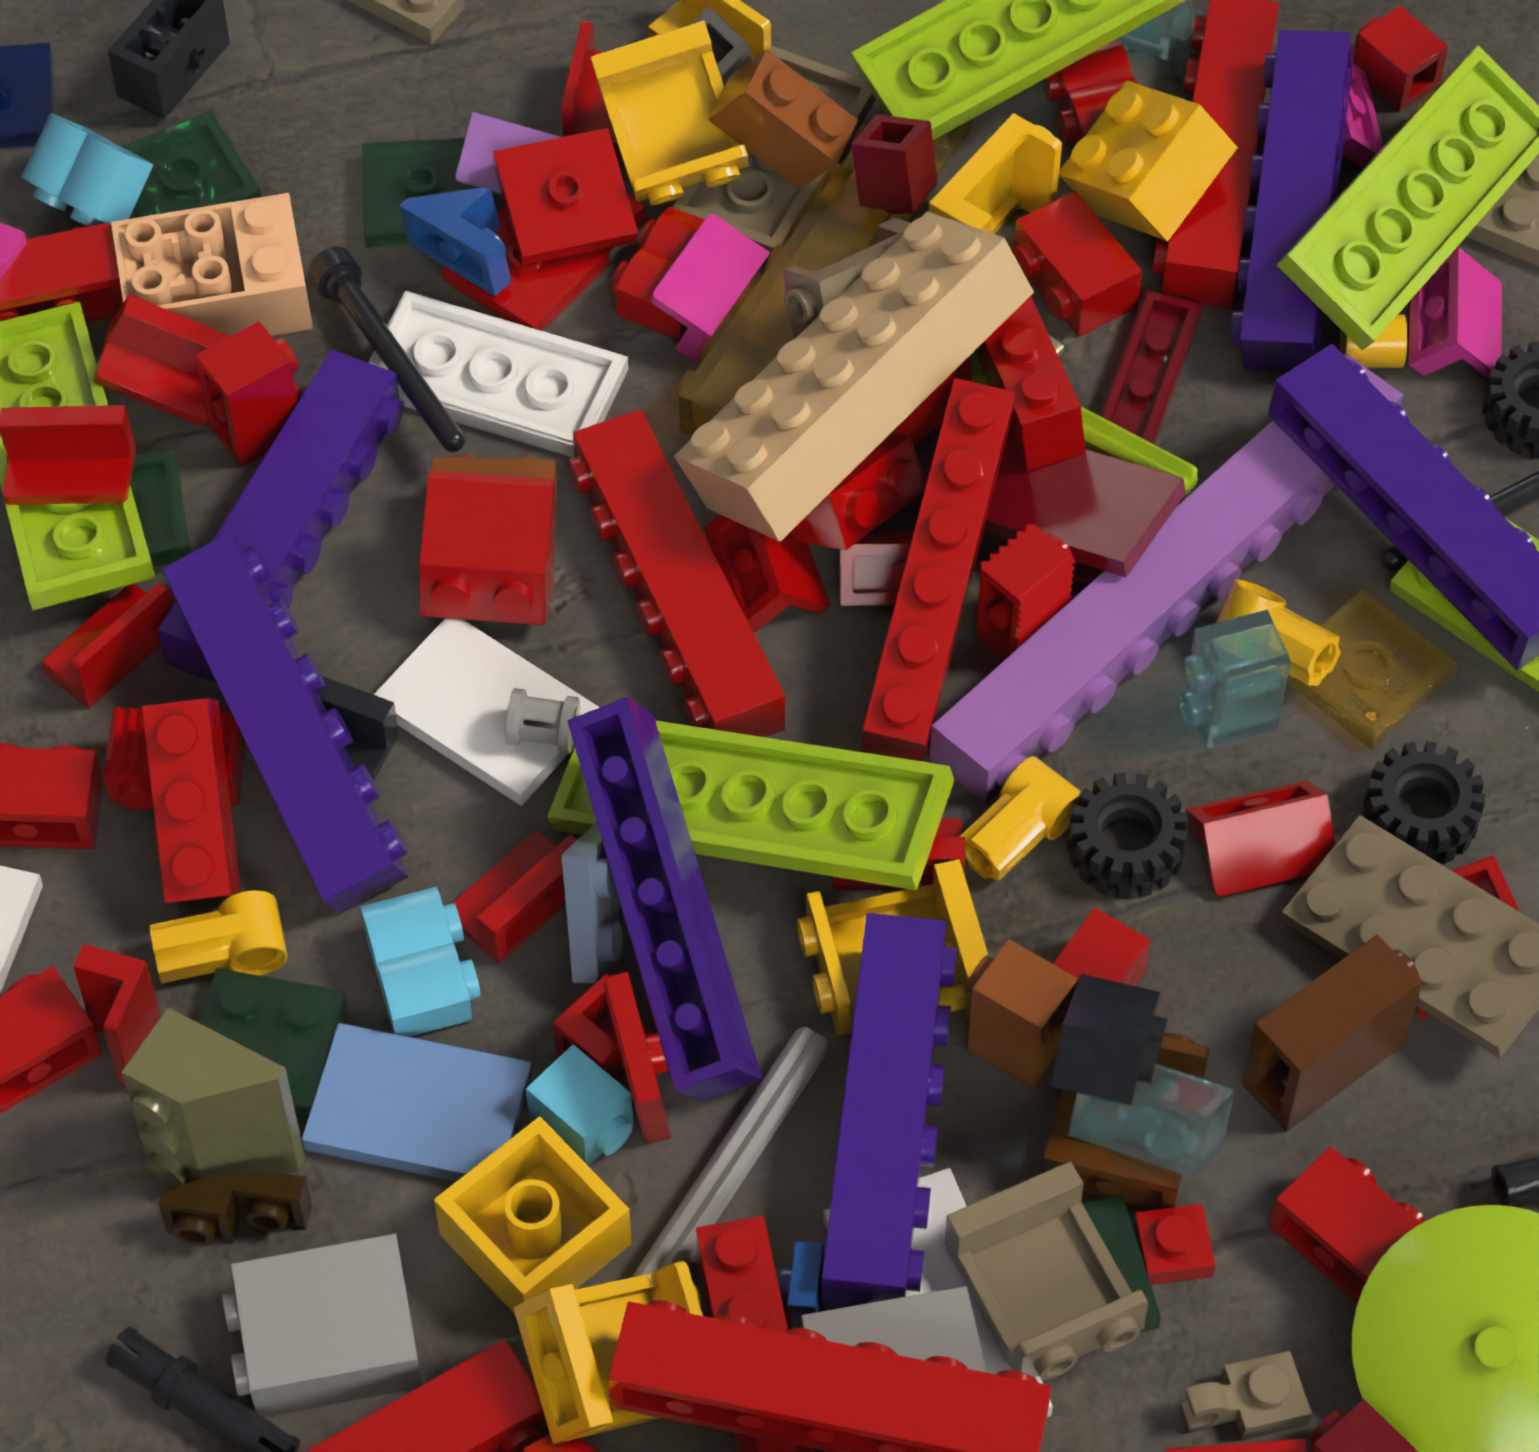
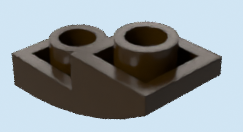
(213, 1206)

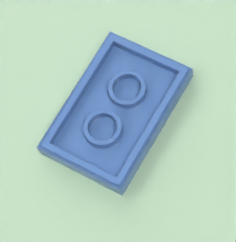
(414, 1103)

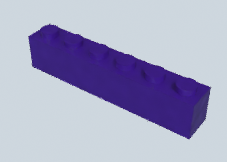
(1295, 187)
(303, 484)
(1415, 498)
(286, 723)
(664, 901)
(885, 1112)

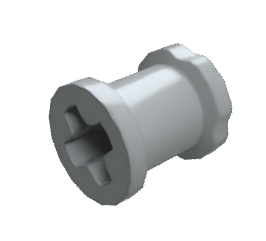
(540, 720)

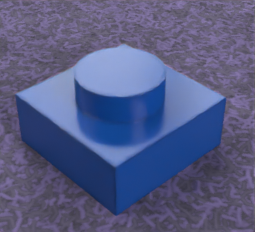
(802, 1282)

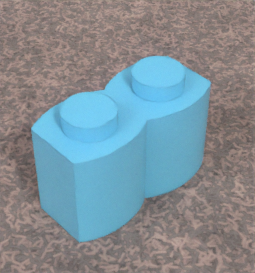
(85, 172)
(418, 963)

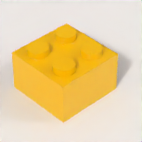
(1147, 160)
(533, 1217)

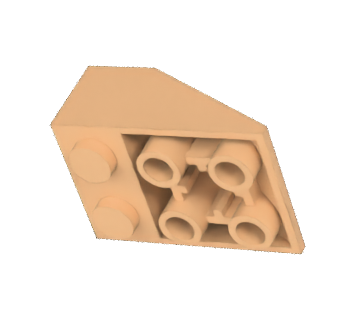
(218, 264)

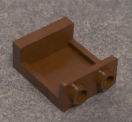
(1113, 1173)

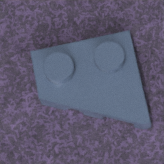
(591, 909)

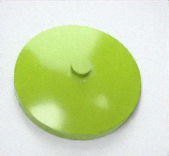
(1454, 1332)

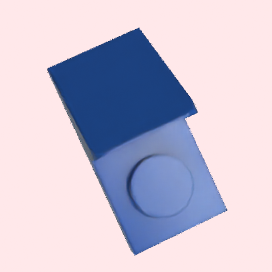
(460, 234)

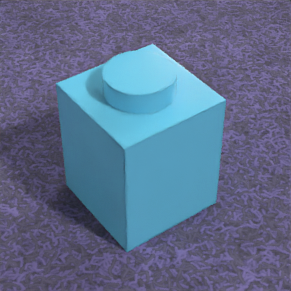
(582, 1105)

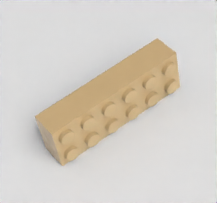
(854, 374)

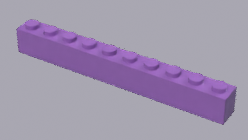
(1122, 620)

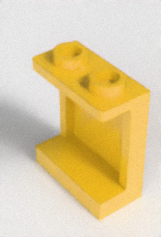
(660, 111)
(1006, 174)
(838, 930)
(574, 1340)

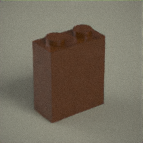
(1332, 1032)

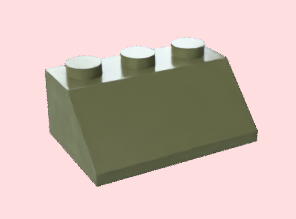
(209, 1105)

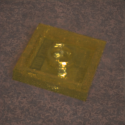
(1380, 673)

